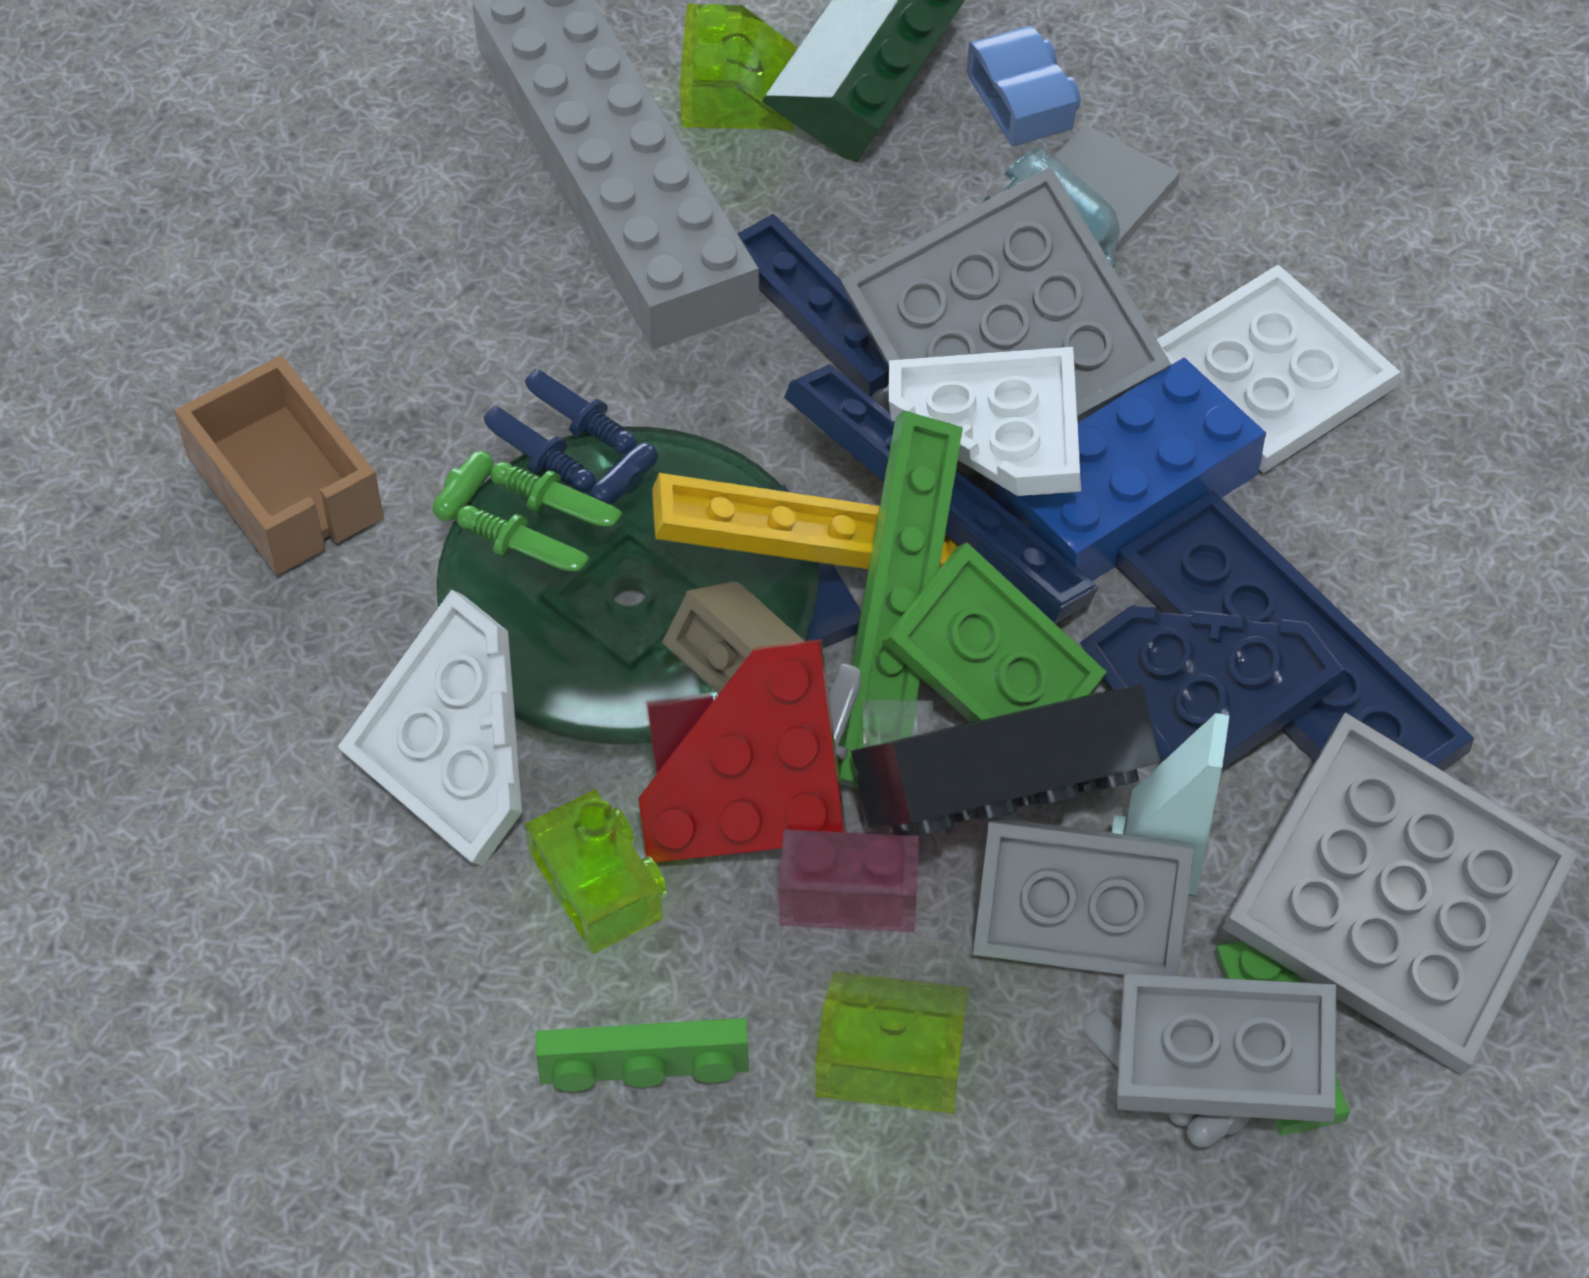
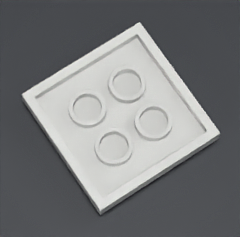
(1283, 361)

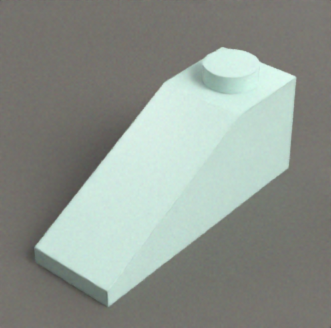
(1181, 794)

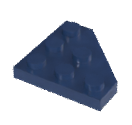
(1212, 666)

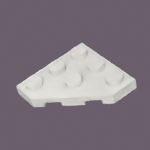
(1012, 411)
(447, 730)

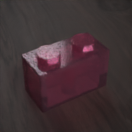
(849, 880)

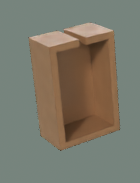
(279, 464)

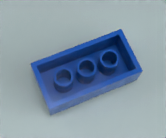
(1143, 465)

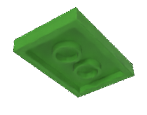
(988, 643)

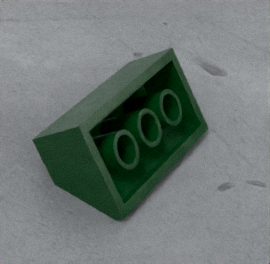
(857, 68)

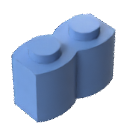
(1023, 85)

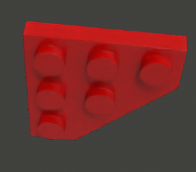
(751, 763)

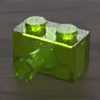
(595, 870)

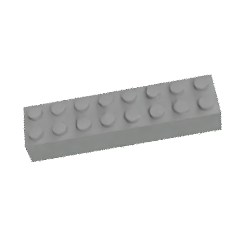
(619, 166)

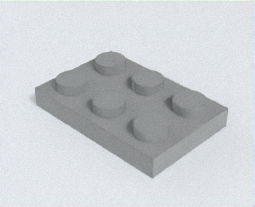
(1083, 898)
(1228, 1047)

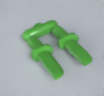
(513, 534)

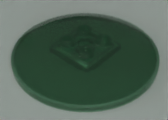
(576, 653)

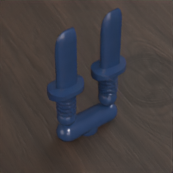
(586, 418)

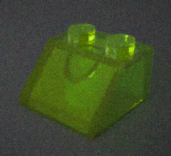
(729, 68)
(891, 1042)

